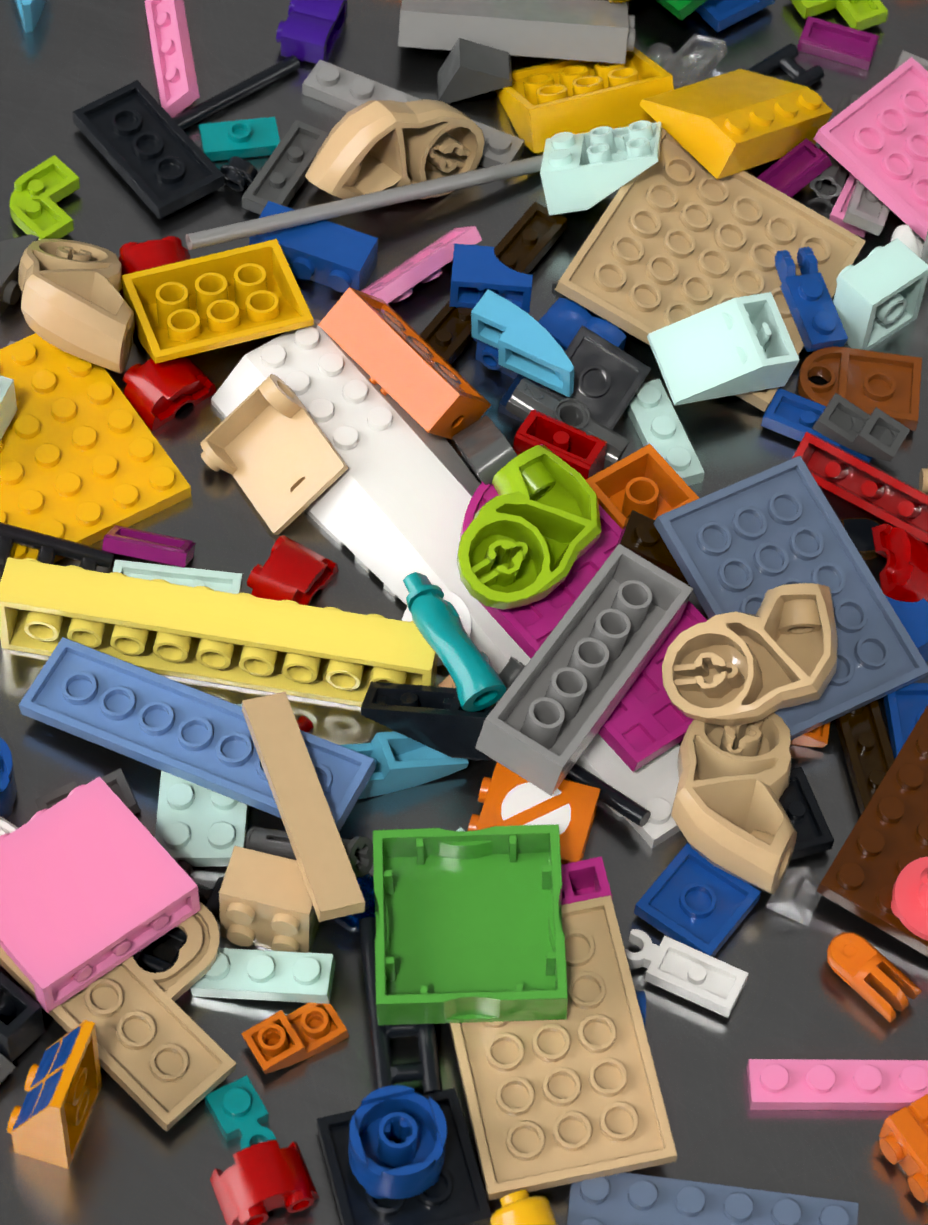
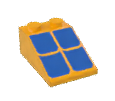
(58, 1098)

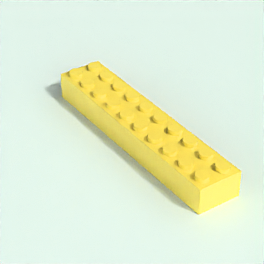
(210, 633)

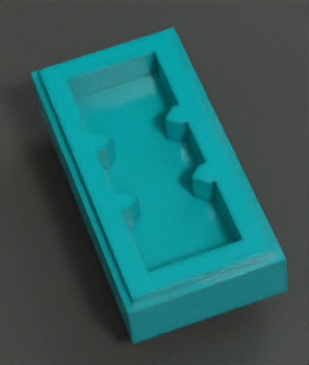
(239, 138)

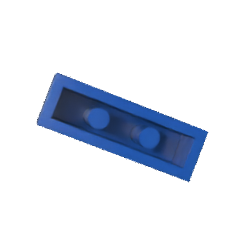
(324, 251)

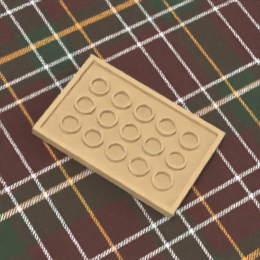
(573, 1092)

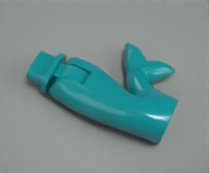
(442, 629)

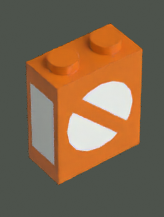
(516, 802)

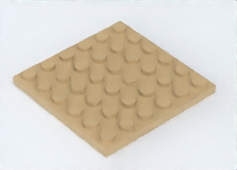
(691, 242)

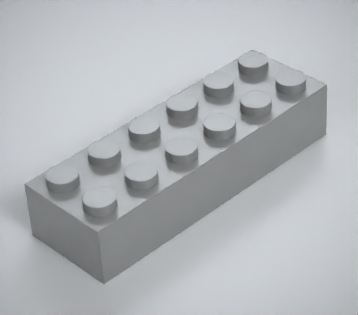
(583, 669)

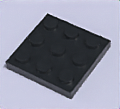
(452, 1200)

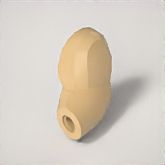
(395, 146)
(76, 300)
(757, 663)
(732, 796)

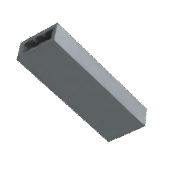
(522, 27)

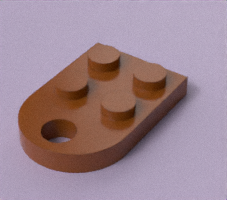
(865, 380)

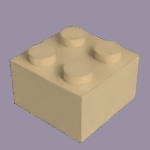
(266, 903)

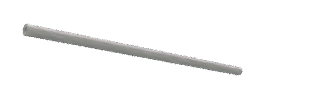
(362, 203)

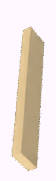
(303, 807)

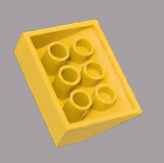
(580, 96)
(739, 119)
(215, 301)

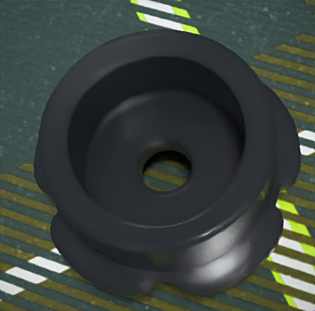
(238, 173)

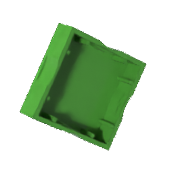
(469, 925)

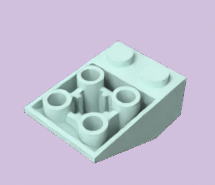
(592, 165)
(725, 350)

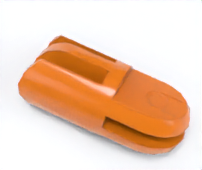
(870, 974)

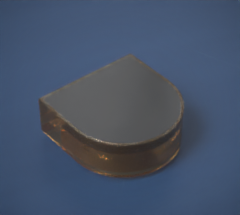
(861, 535)

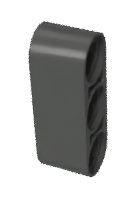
(484, 448)

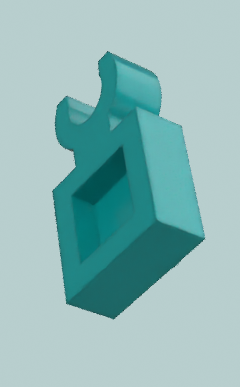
(240, 1113)

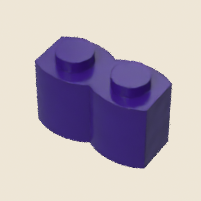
(311, 29)

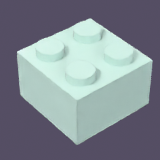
(880, 294)

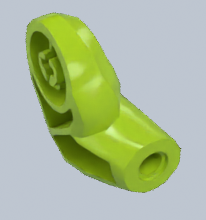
(530, 532)

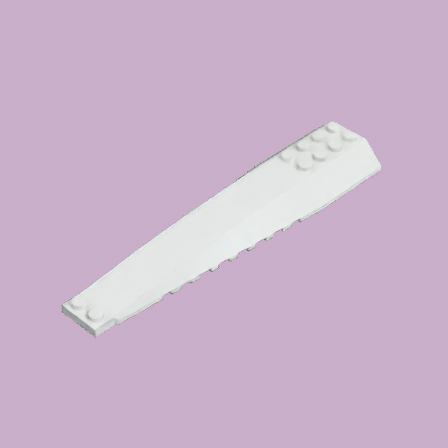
(405, 514)

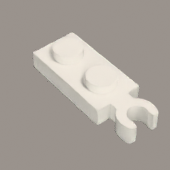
(687, 972)

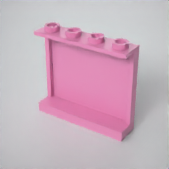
(85, 892)

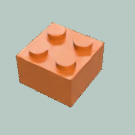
(640, 484)

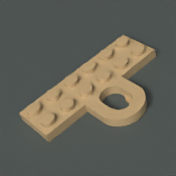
(143, 1032)

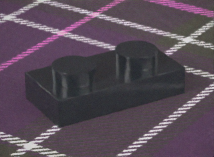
(806, 816)

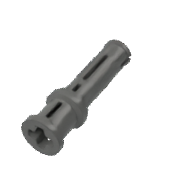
(277, 843)

